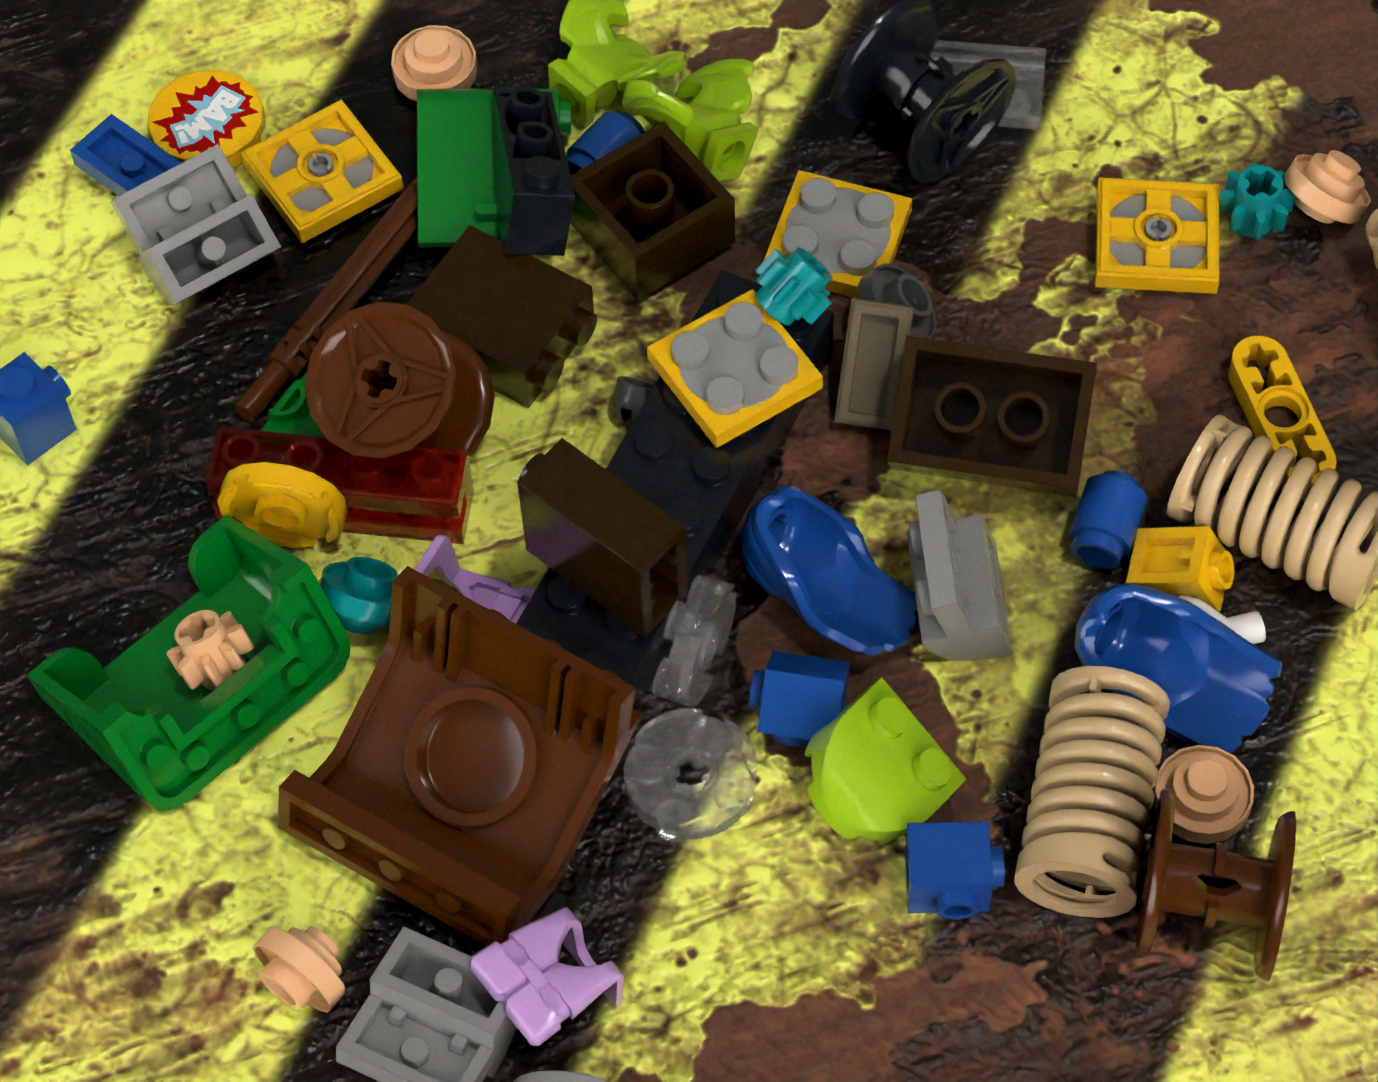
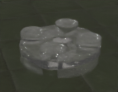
(698, 632)
(684, 809)

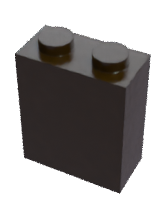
(511, 310)
(602, 536)

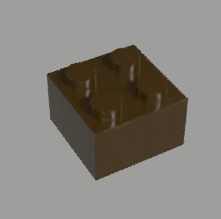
(652, 210)

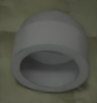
(630, 396)

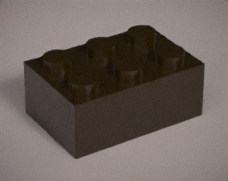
(991, 416)

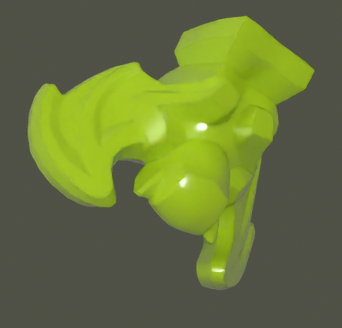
(598, 62)
(703, 113)

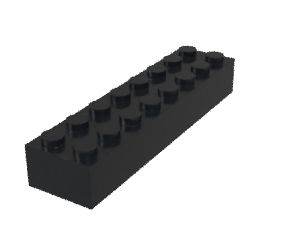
(693, 482)

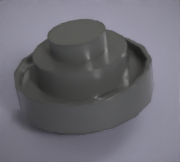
(897, 286)

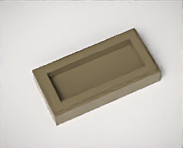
(872, 362)

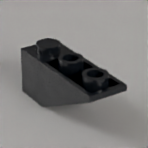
(531, 173)

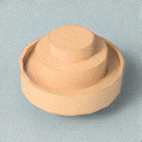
(433, 60)
(1328, 187)
(1209, 793)
(301, 967)

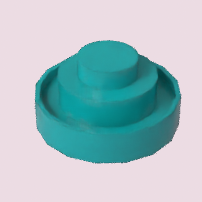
(360, 593)

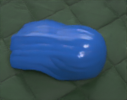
(825, 572)
(1207, 669)

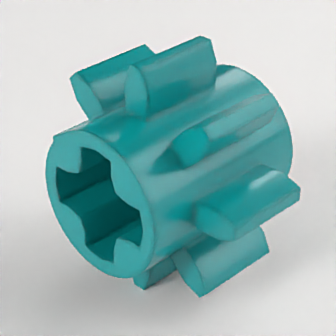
(1256, 201)
(793, 286)

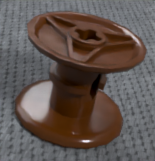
(397, 383)
(1217, 885)

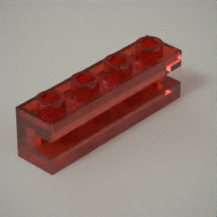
(394, 496)

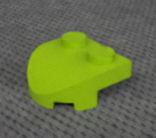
(878, 768)

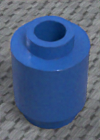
(601, 138)
(1107, 519)

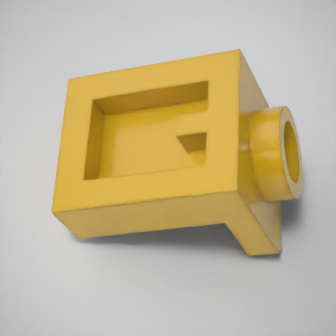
(1182, 562)

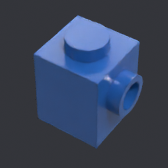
(33, 408)
(798, 695)
(951, 868)

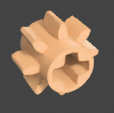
(209, 648)

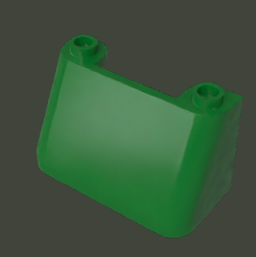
(178, 738)

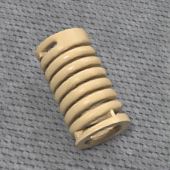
(1196, 493)
(1093, 792)

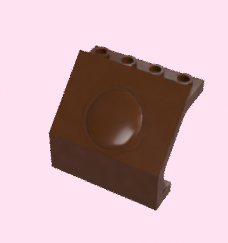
(465, 763)

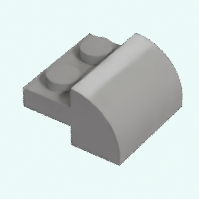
(194, 225)
(957, 583)
(426, 1018)

